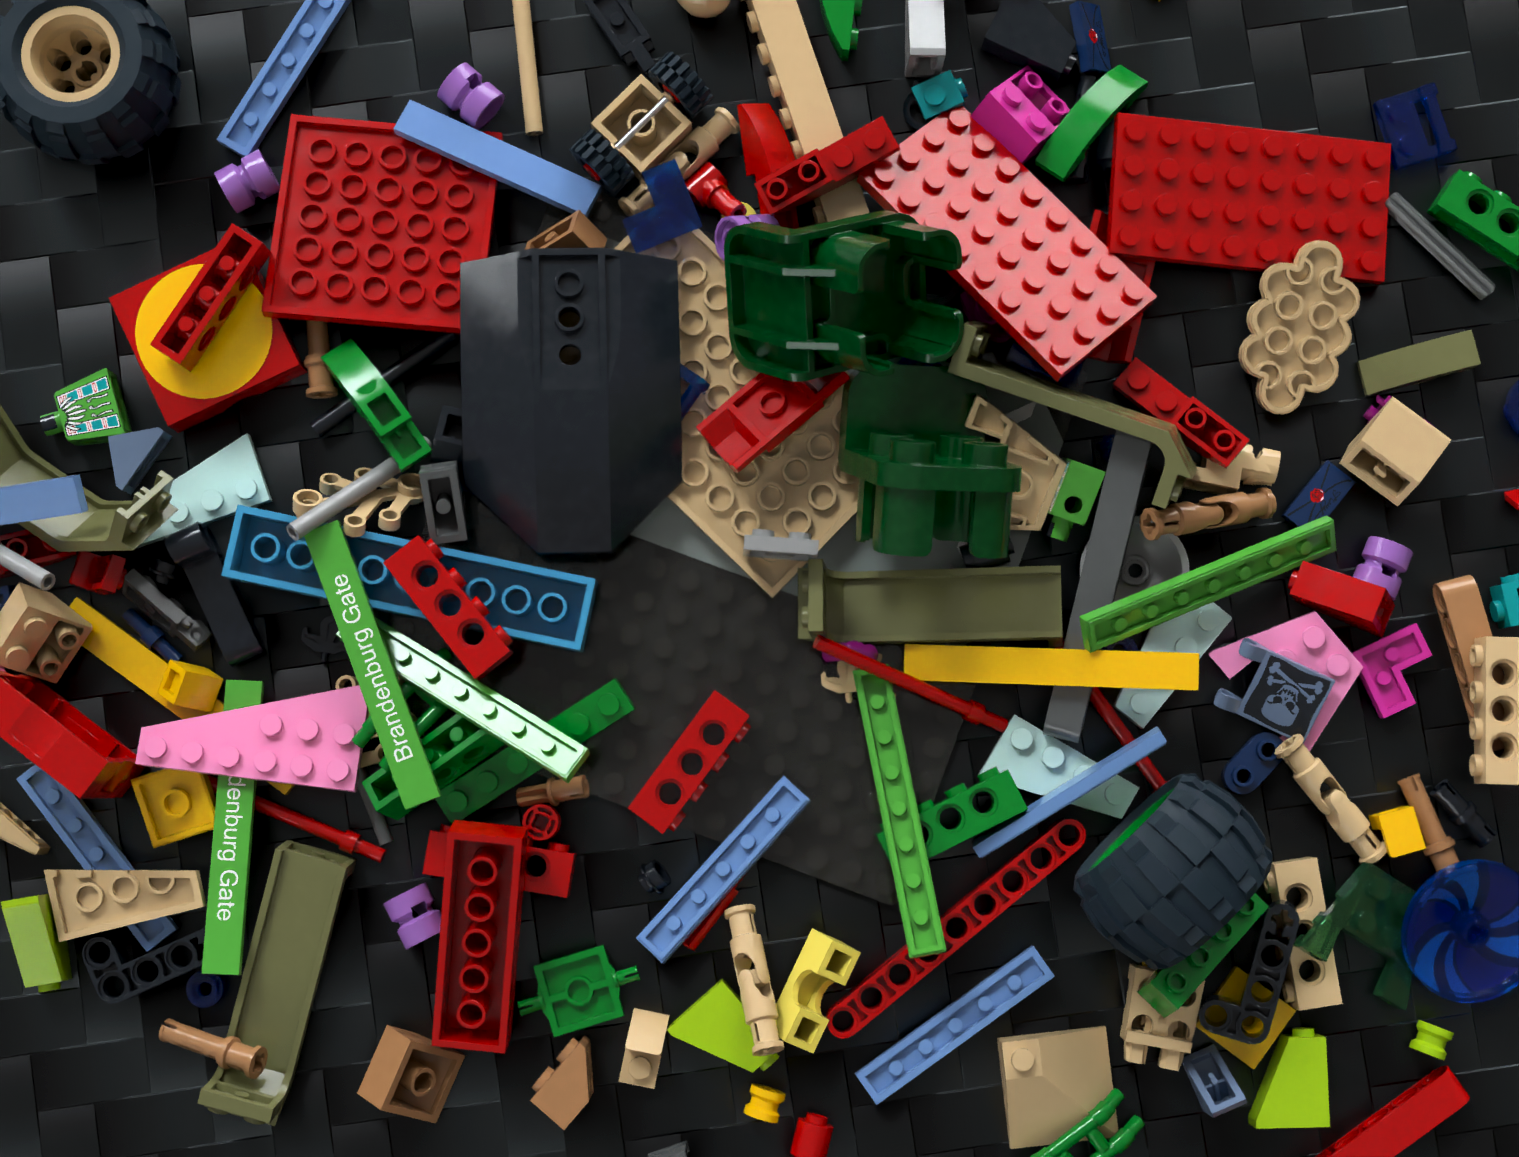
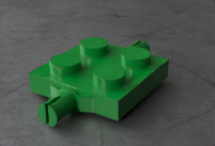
(578, 990)

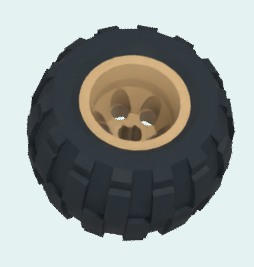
(120, 103)

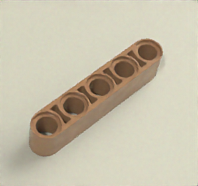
(1463, 621)

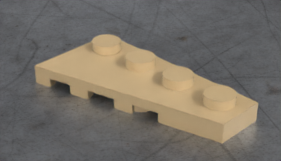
(110, 899)

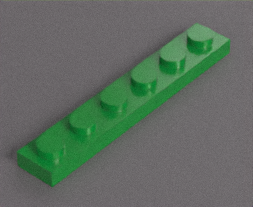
(511, 767)

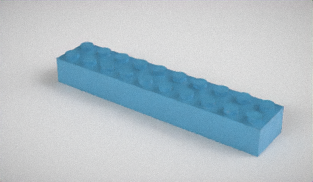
(522, 598)

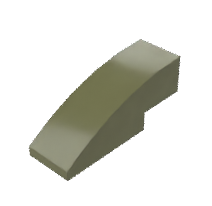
(1419, 363)

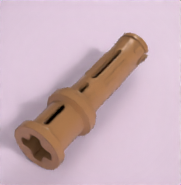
(320, 379)
(1438, 845)
(226, 1051)

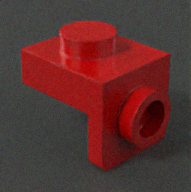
(98, 573)

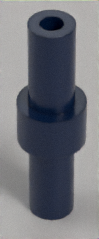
(151, 636)

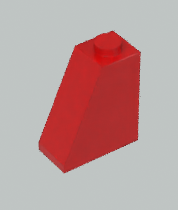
(1342, 597)

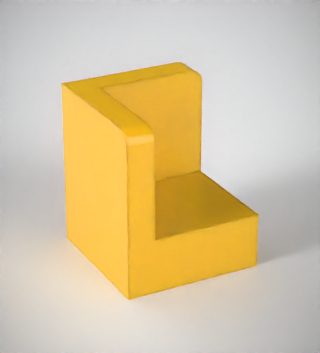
(190, 686)
(1399, 830)

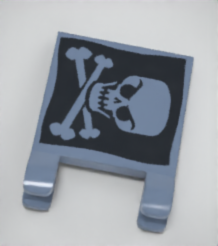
(1281, 694)

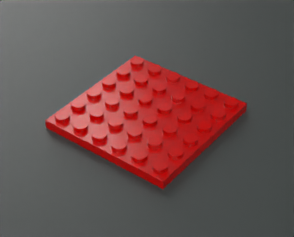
(373, 228)

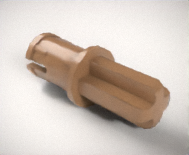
(553, 792)

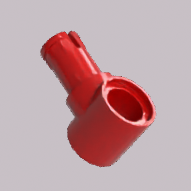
(710, 188)

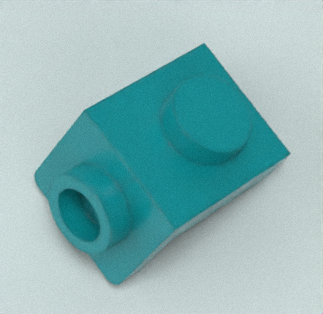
(939, 95)
(1505, 602)

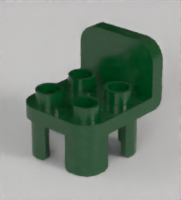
(838, 295)
(922, 465)

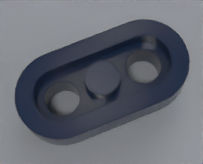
(1253, 762)

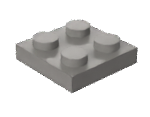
(795, 547)

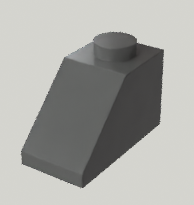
(443, 502)

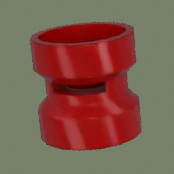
(547, 820)

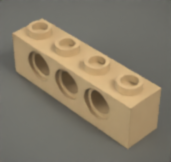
(1484, 727)
(1323, 986)

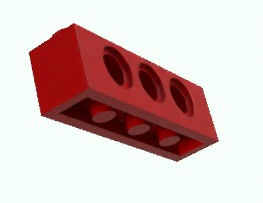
(211, 297)
(407, 567)
(648, 801)
(554, 881)

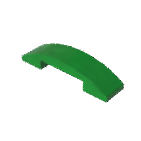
(1088, 119)

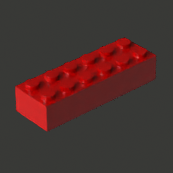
(479, 936)

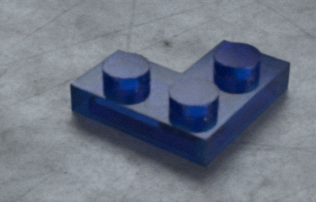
(673, 209)

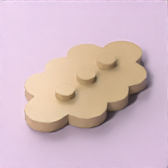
(1299, 327)

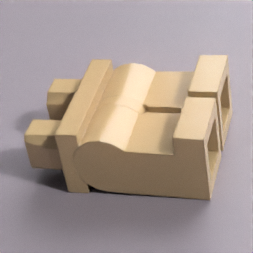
(1146, 1027)

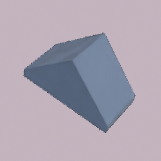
(135, 454)
(1213, 1082)

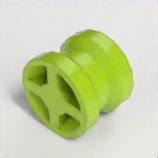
(1431, 1040)

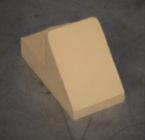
(644, 1048)

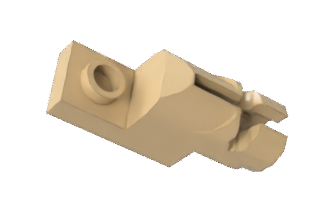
(1245, 467)

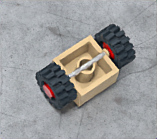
(642, 124)

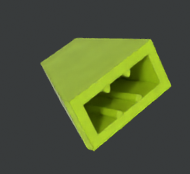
(35, 942)
(720, 1028)
(1294, 1084)

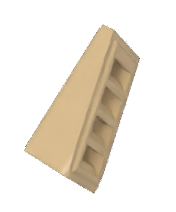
(19, 834)

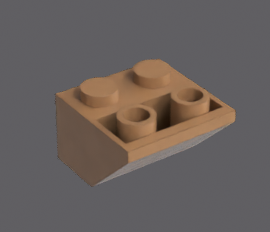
(567, 1088)

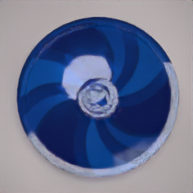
(1465, 931)

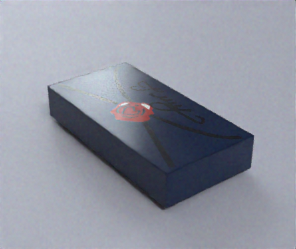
(1090, 38)
(1319, 495)

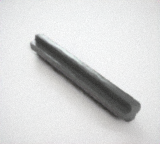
(1439, 246)

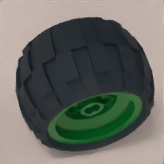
(1173, 872)

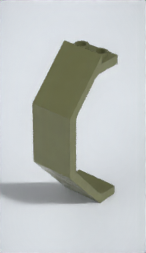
(105, 524)

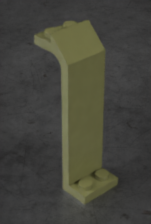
(1165, 435)
(930, 605)
(281, 978)

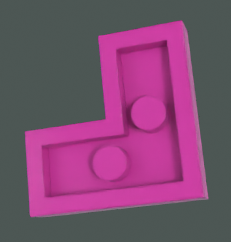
(1383, 666)

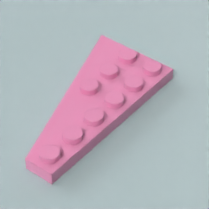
(278, 741)

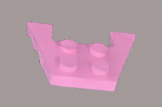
(1310, 644)

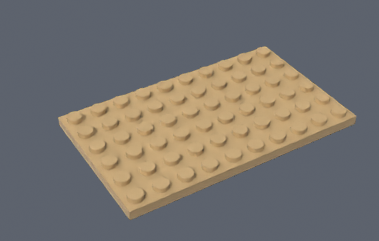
(780, 490)

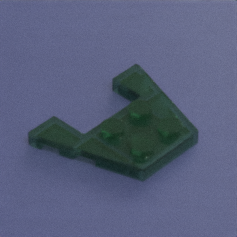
(1371, 911)

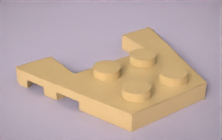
(1039, 464)

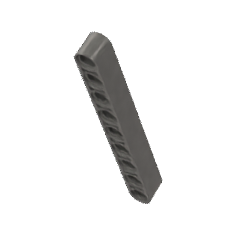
(1100, 570)

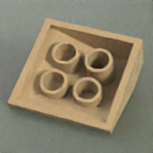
(1054, 1083)

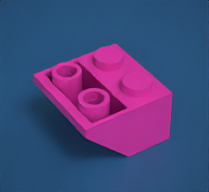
(1021, 113)

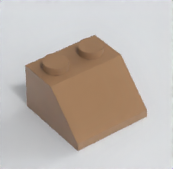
(410, 1075)

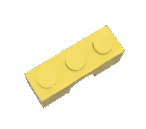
(817, 967)

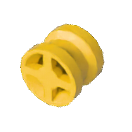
(764, 1103)

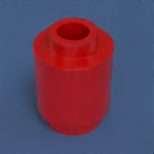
(811, 1136)

